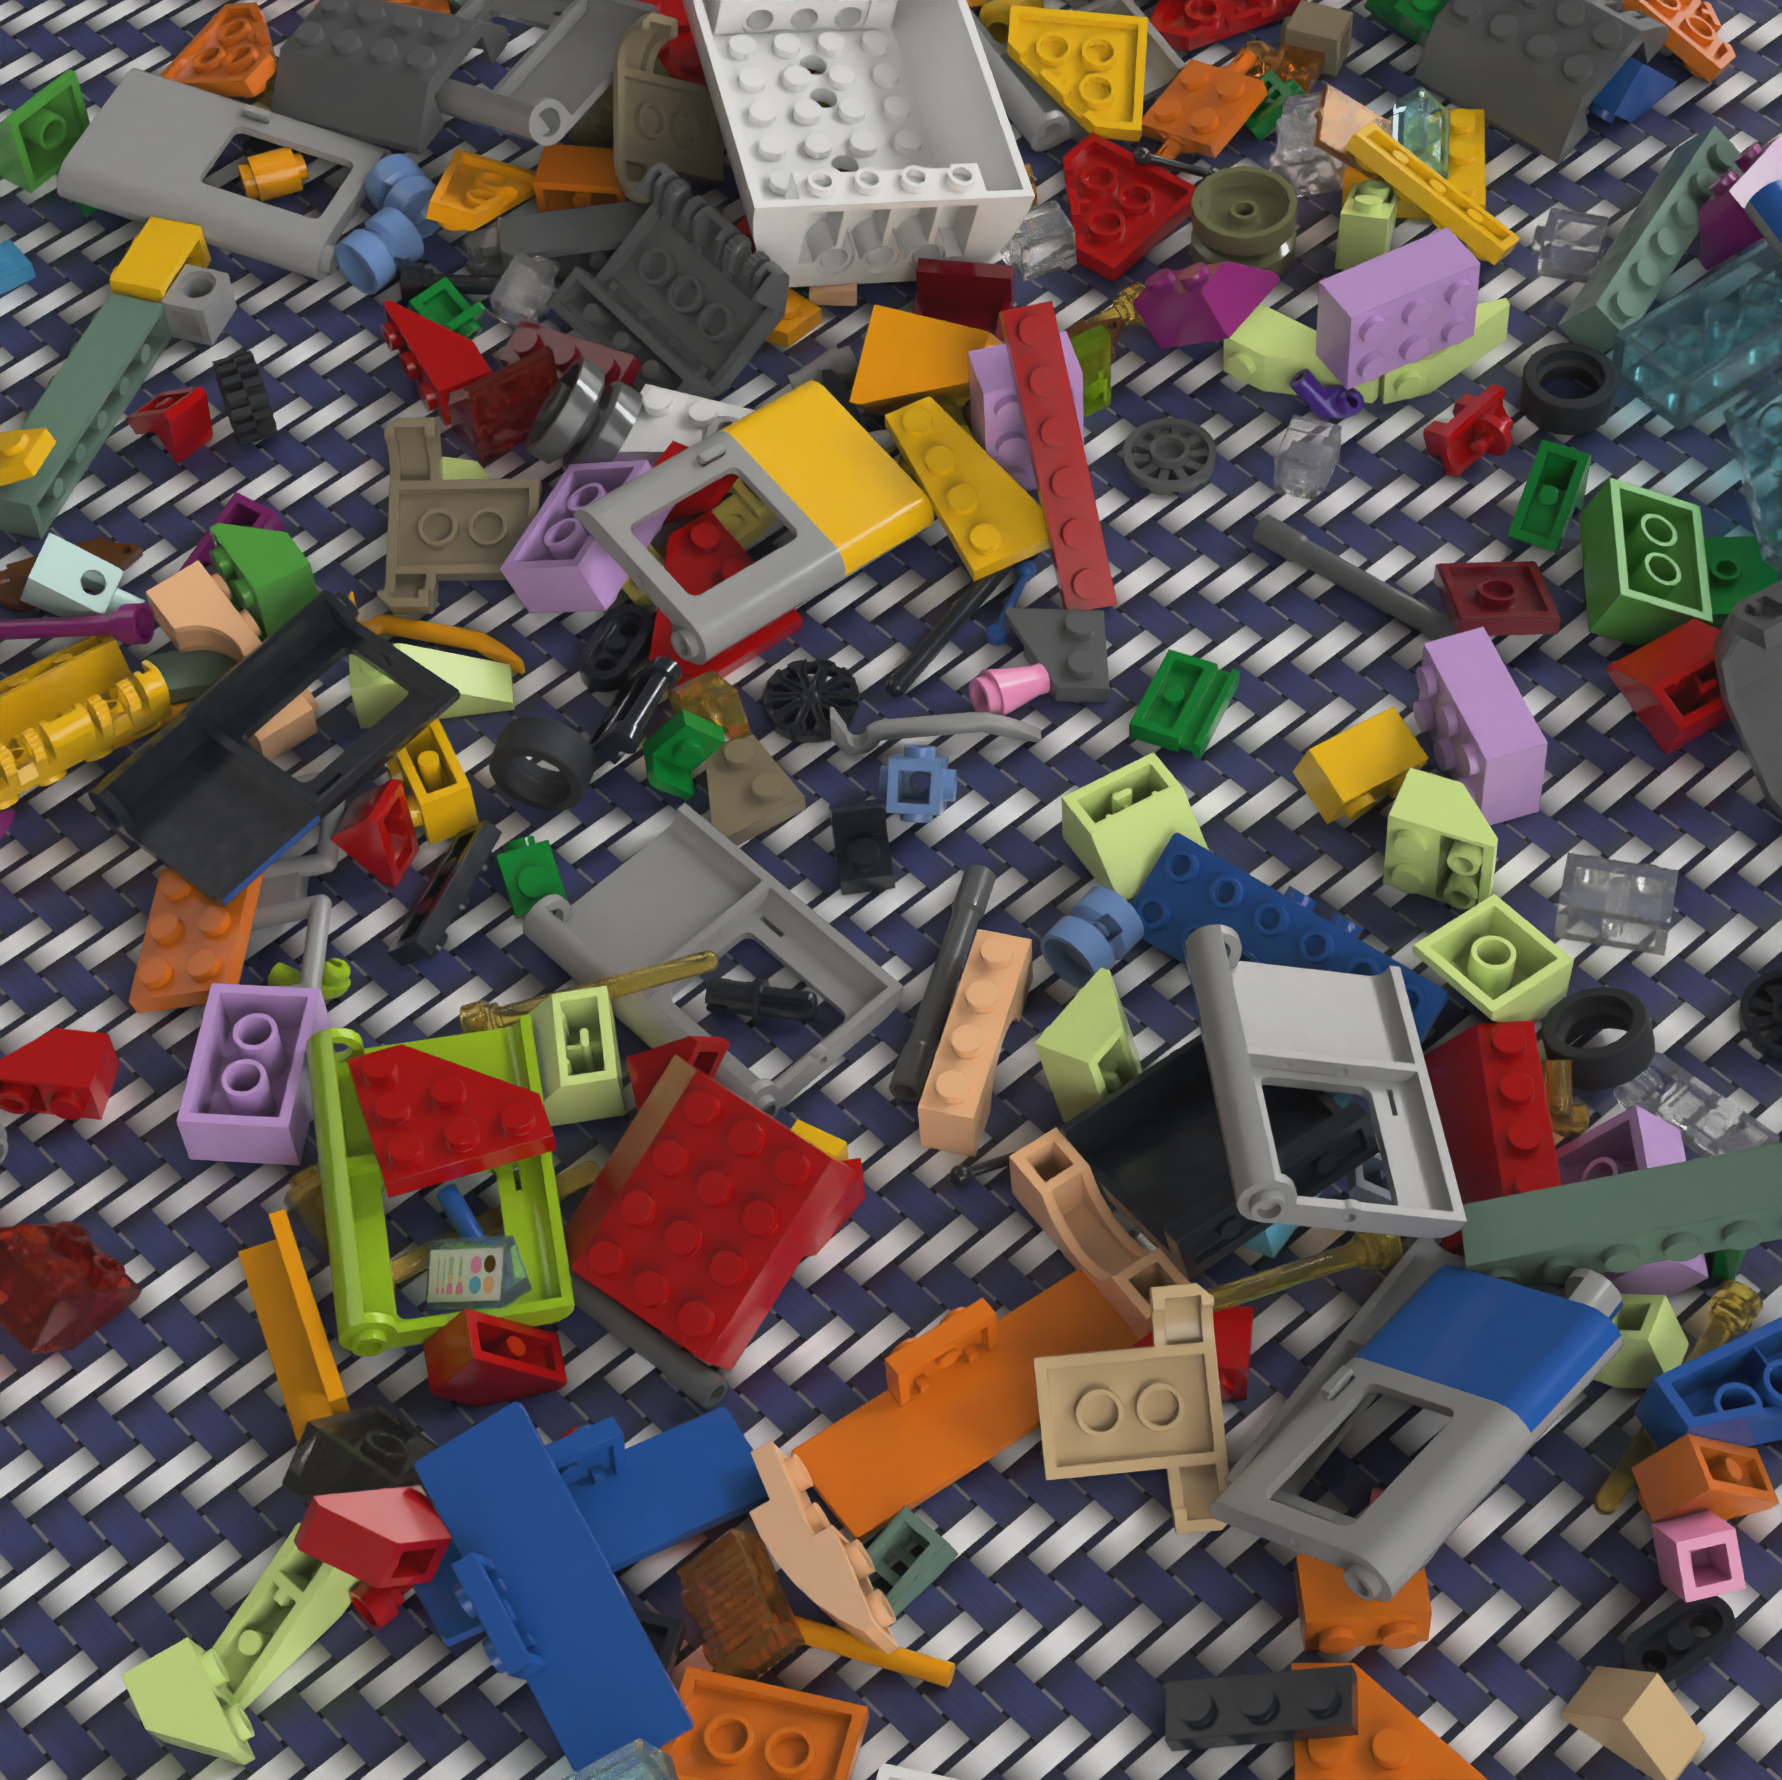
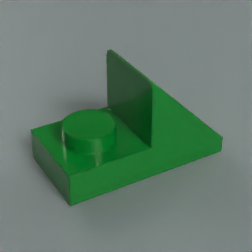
(1551, 496)

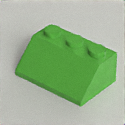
(1642, 563)

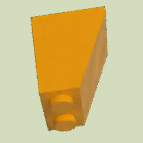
(913, 359)

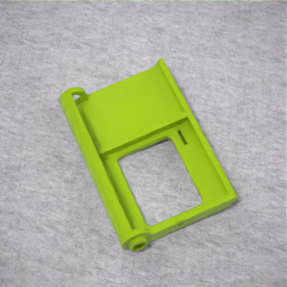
(355, 1191)

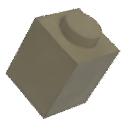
(1320, 30)

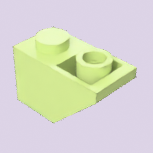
(1366, 223)
(186, 1705)

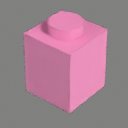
(1698, 1556)

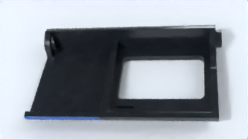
(224, 809)

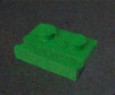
(1184, 703)

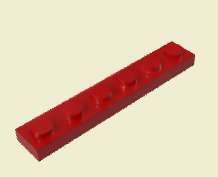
(1058, 457)

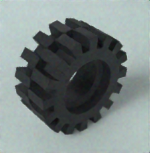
(245, 398)

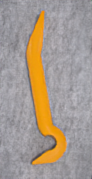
(443, 635)

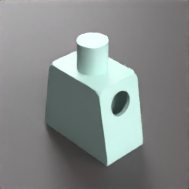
(64, 572)

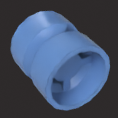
(403, 186)
(375, 254)
(1094, 935)

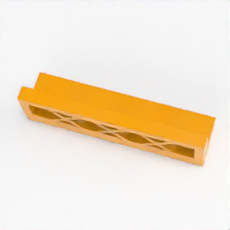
(293, 1328)

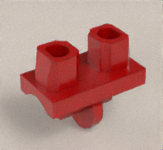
(1477, 428)

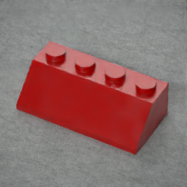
(1493, 1113)

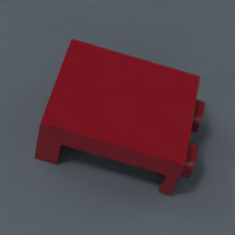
(965, 293)

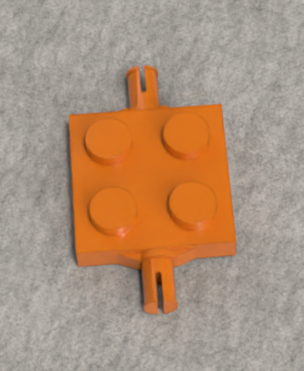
(1204, 107)

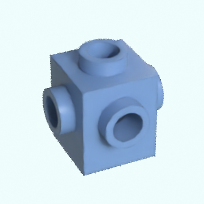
(903, 797)

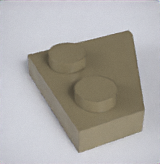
(749, 790)

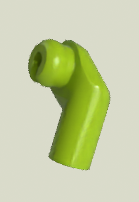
(334, 981)

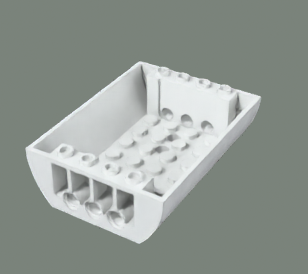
(906, 119)

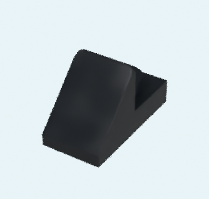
(862, 846)

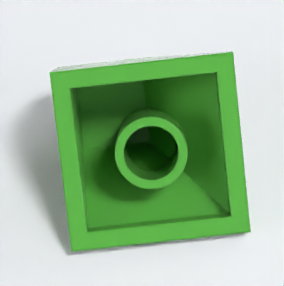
(42, 133)

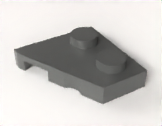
(1068, 646)

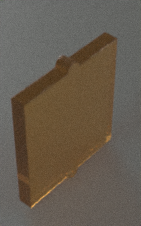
(1339, 120)

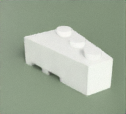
(668, 418)

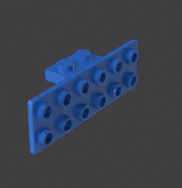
(1201, 889)
(632, 1498)
(548, 1591)

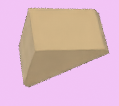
(1636, 1720)

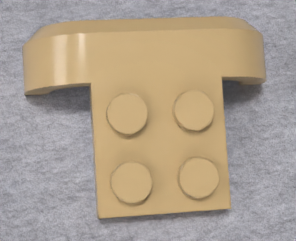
(1143, 1408)

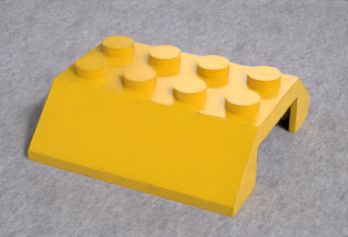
(73, 712)

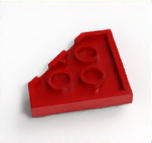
(1202, 22)
(1119, 205)
(699, 559)
(443, 1119)

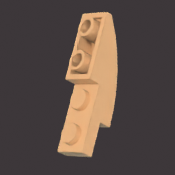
(816, 1553)

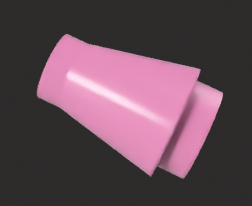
(1007, 689)

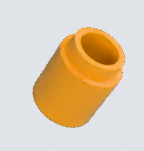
(273, 174)

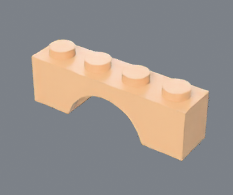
(199, 616)
(964, 1068)
(1067, 1204)

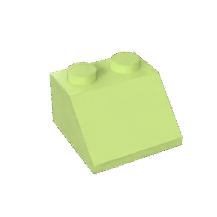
(1499, 962)

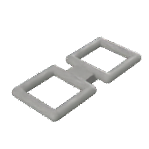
(285, 898)

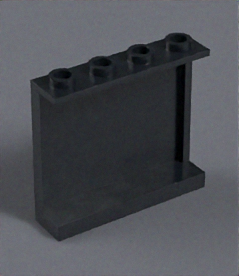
(1166, 1163)

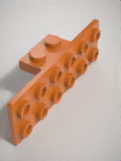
(952, 1402)

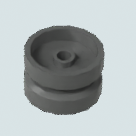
(583, 417)

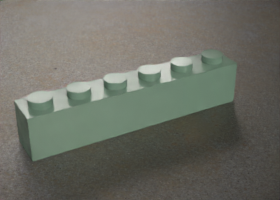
(1649, 243)
(84, 406)
(1628, 1218)

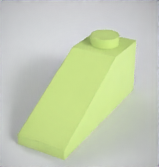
(1273, 349)
(1439, 367)
(482, 684)
(1650, 1342)
(280, 1620)

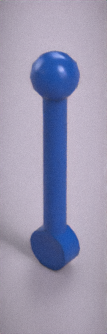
(996, 633)

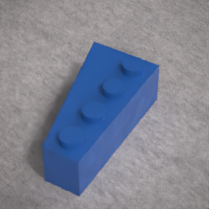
(1721, 1394)

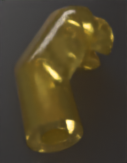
(1564, 1115)

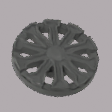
(1169, 456)

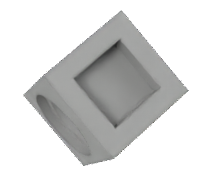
(199, 304)

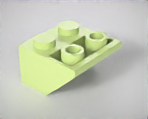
(1126, 822)
(1439, 842)
(1088, 1048)
(578, 1056)

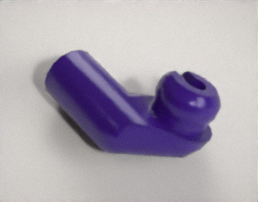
(1326, 400)

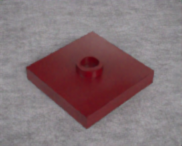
(1497, 596)

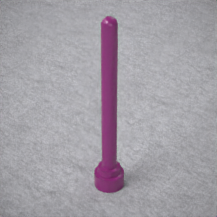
(129, 623)

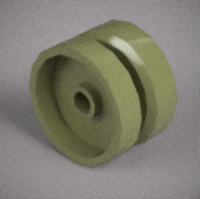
(1244, 219)

